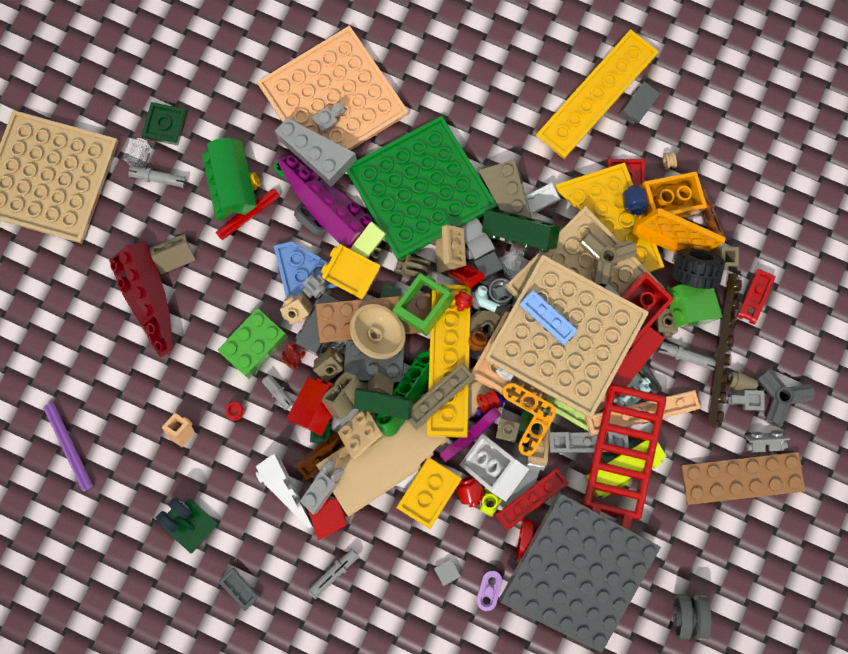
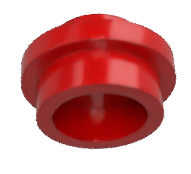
(234, 410)

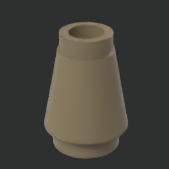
(740, 381)

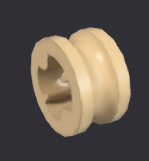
(669, 160)

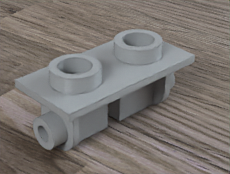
(774, 440)

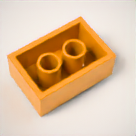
(676, 195)

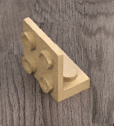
(450, 249)
(360, 433)

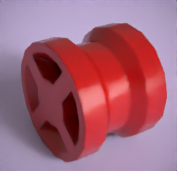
(488, 401)

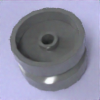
(691, 616)

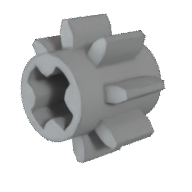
(314, 286)

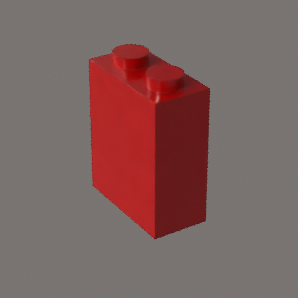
(309, 409)

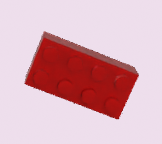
(649, 296)

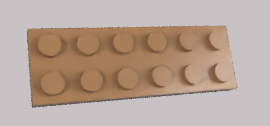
(335, 317)
(742, 478)

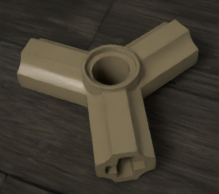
(617, 253)

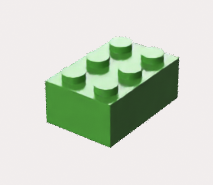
(253, 343)

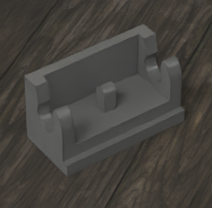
(639, 103)

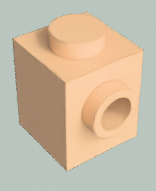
(178, 429)

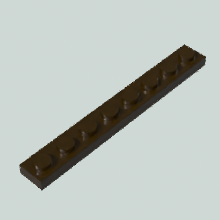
(724, 359)

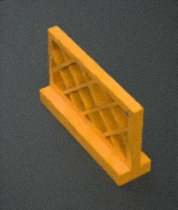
(667, 237)

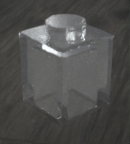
(137, 153)

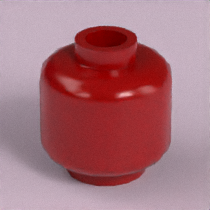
(470, 491)

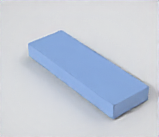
(548, 317)

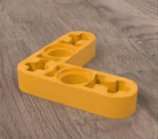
(537, 417)

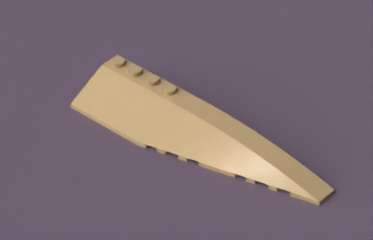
(388, 460)

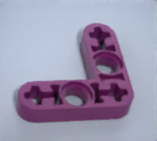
(480, 427)

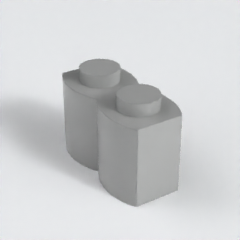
(476, 242)

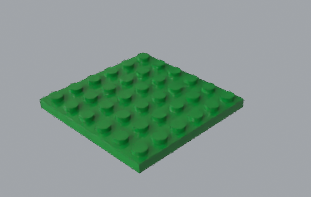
(420, 187)

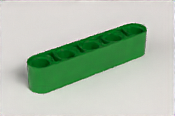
(411, 386)

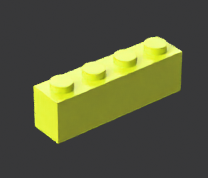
(629, 463)

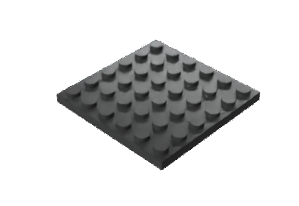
(579, 572)

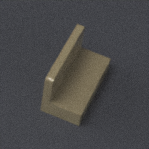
(172, 254)

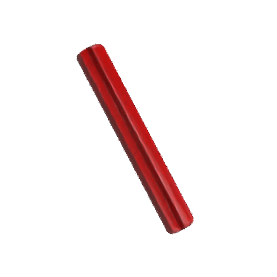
(241, 219)

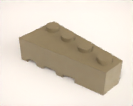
(507, 187)

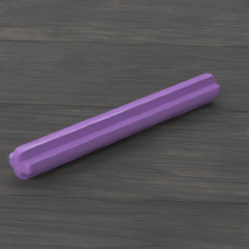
(68, 446)

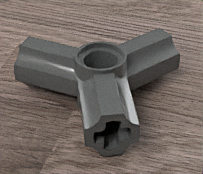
(778, 408)

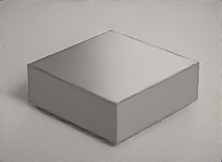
(447, 572)

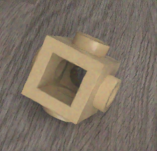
(296, 308)

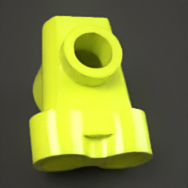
(490, 497)

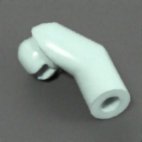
(483, 300)

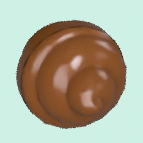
(477, 341)

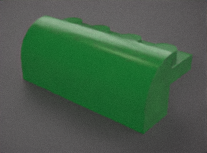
(228, 178)

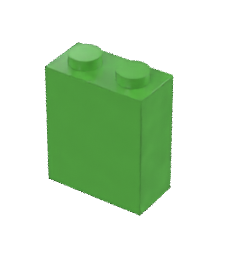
(693, 305)

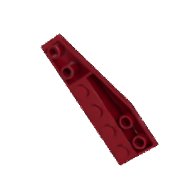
(144, 293)

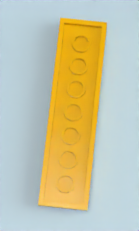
(597, 94)
(448, 350)

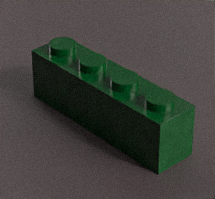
(521, 229)

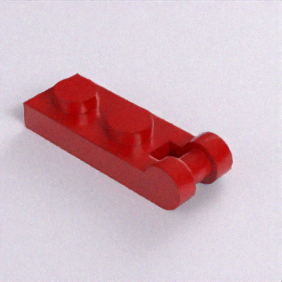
(756, 296)

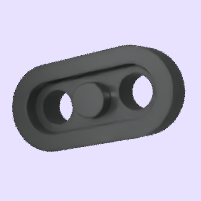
(306, 218)

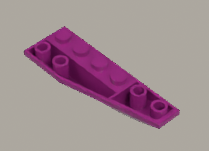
(327, 204)

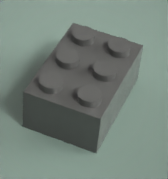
(366, 367)

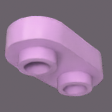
(488, 590)

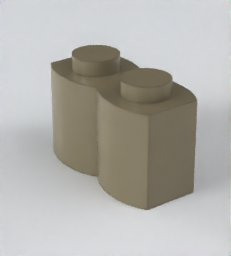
(340, 398)

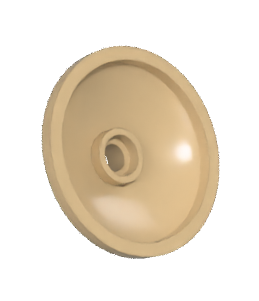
(383, 326)

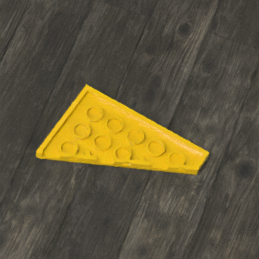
(603, 197)

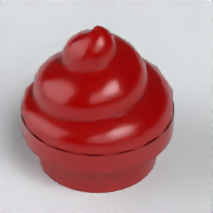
(463, 301)

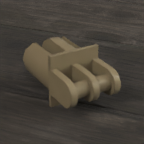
(412, 266)

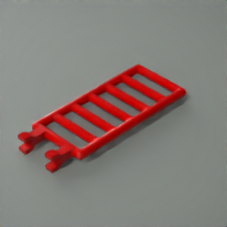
(644, 476)

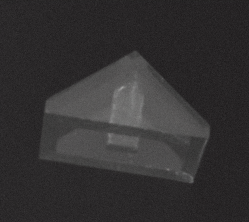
(512, 262)

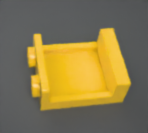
(350, 271)

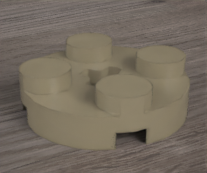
(481, 318)

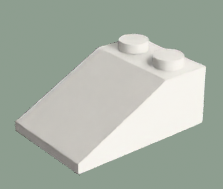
(494, 467)

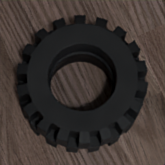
(698, 268)

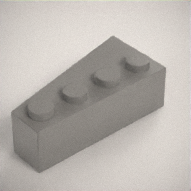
(317, 152)

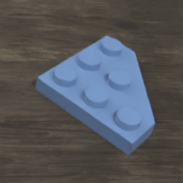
(296, 266)

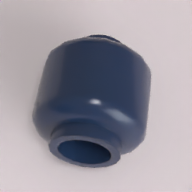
(635, 200)

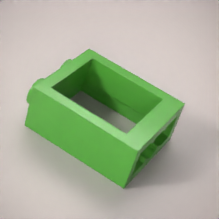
(428, 324)

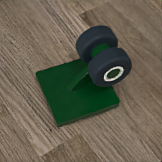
(187, 523)

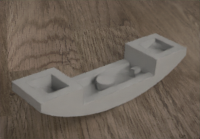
(582, 442)

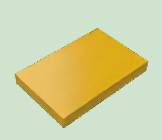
(429, 493)

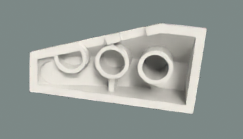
(277, 479)

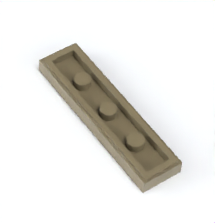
(440, 395)

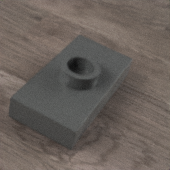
(239, 589)

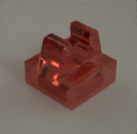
(292, 357)

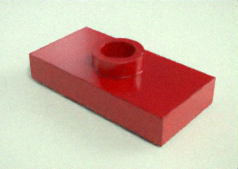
(466, 275)

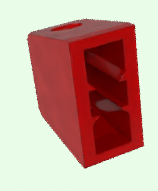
(329, 519)

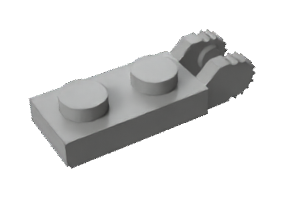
(322, 487)

